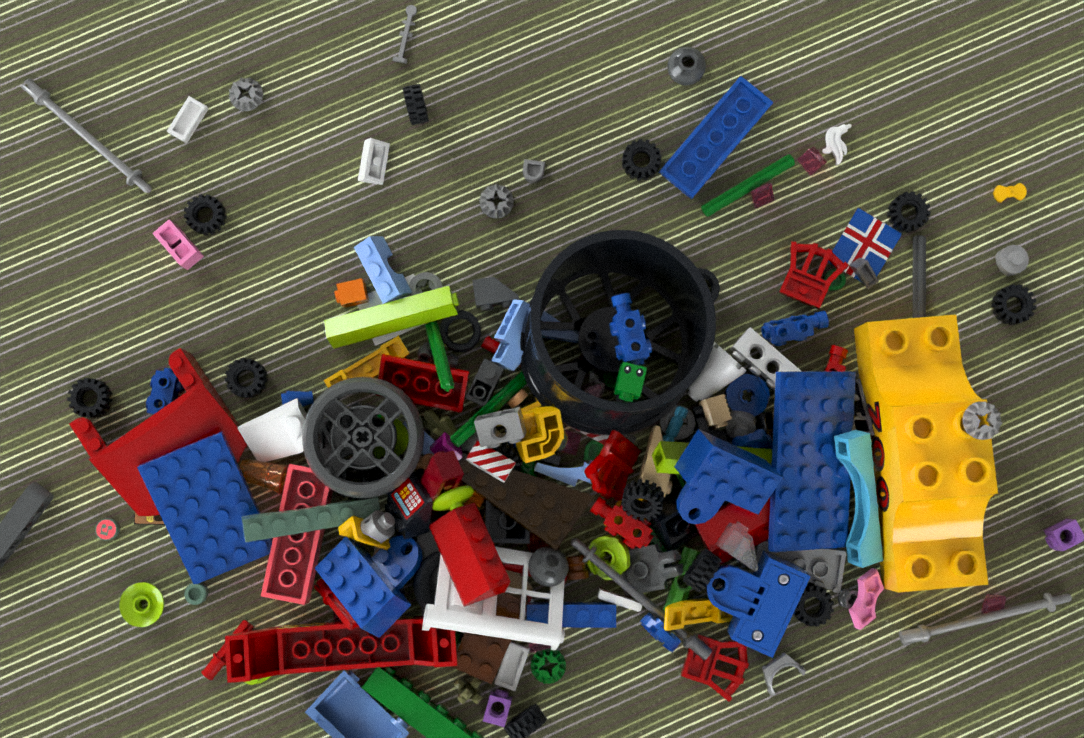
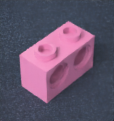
(178, 244)

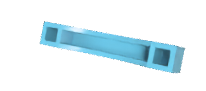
(864, 539)

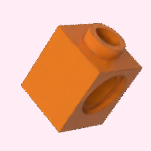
(351, 293)

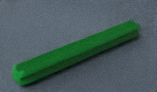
(748, 185)
(439, 356)
(493, 405)

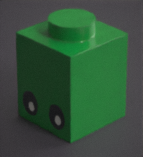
(630, 381)

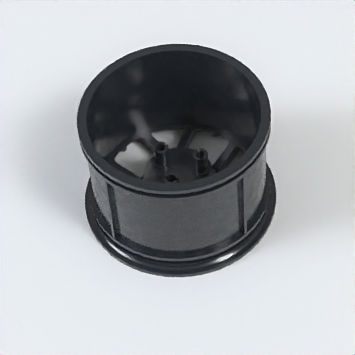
(655, 265)

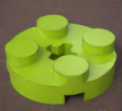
(620, 555)

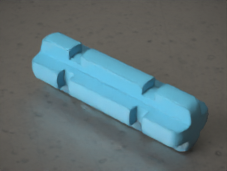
(675, 424)

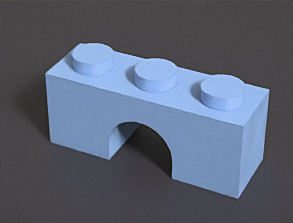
(388, 284)

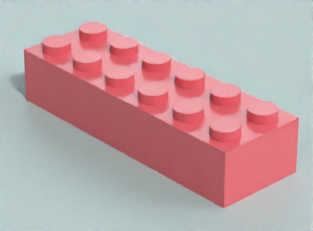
(295, 556)

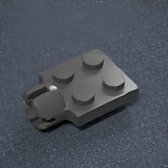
(652, 568)

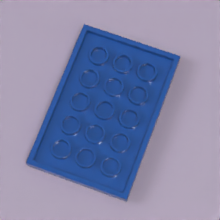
(202, 506)

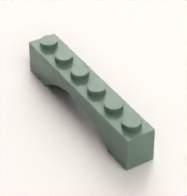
(303, 520)

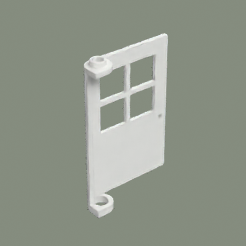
(481, 616)

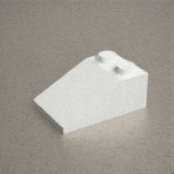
(276, 432)

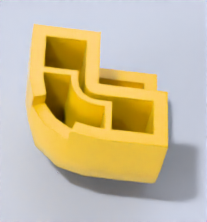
(543, 433)

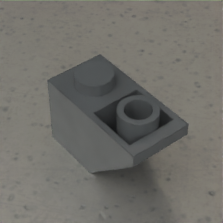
(491, 293)
(485, 382)

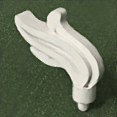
(835, 144)

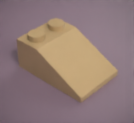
(648, 469)

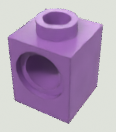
(1072, 531)
(492, 716)

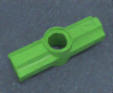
(675, 592)

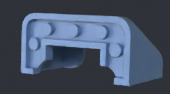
(351, 712)

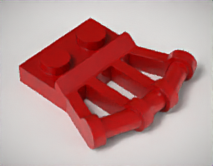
(807, 287)
(614, 464)
(702, 670)

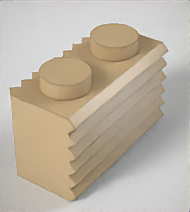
(716, 411)

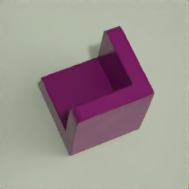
(444, 443)

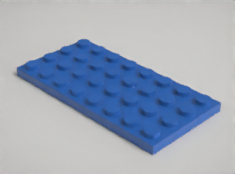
(814, 495)

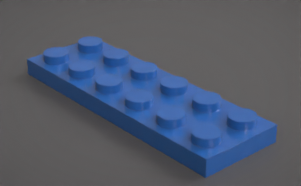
(716, 137)

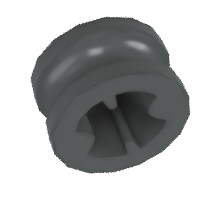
(847, 597)

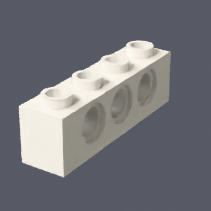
(768, 354)

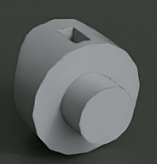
(1012, 260)
(740, 424)
(378, 526)

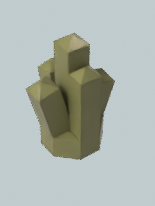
(438, 425)
(468, 689)

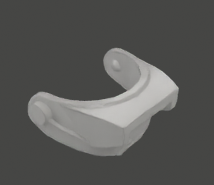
(777, 664)

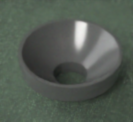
(682, 74)
(542, 572)

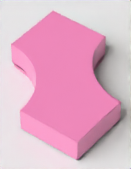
(868, 591)

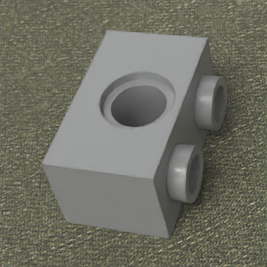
(511, 419)

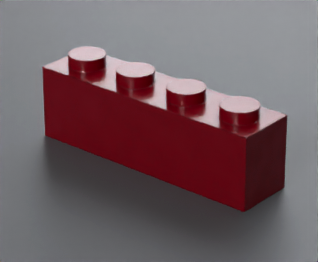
(441, 475)

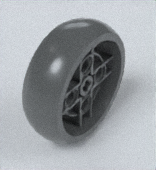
(363, 459)

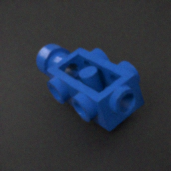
(798, 330)
(626, 335)
(165, 393)

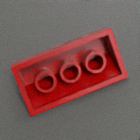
(422, 383)
(712, 529)
(470, 554)

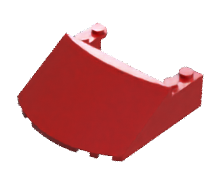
(180, 423)

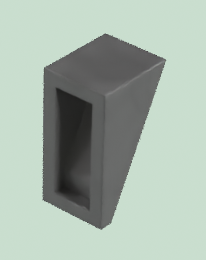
(864, 272)

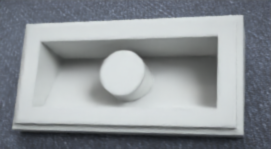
(373, 161)

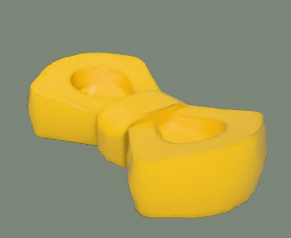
(1017, 191)

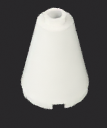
(717, 373)

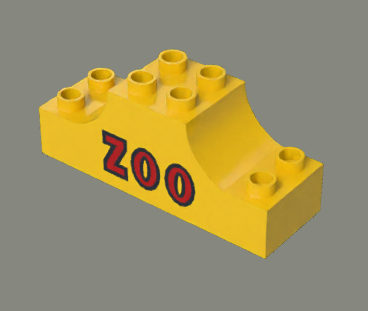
(926, 465)

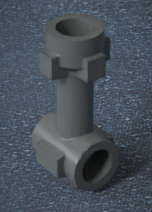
(425, 355)

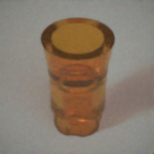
(265, 474)

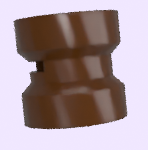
(577, 568)

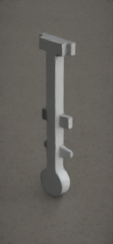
(411, 11)

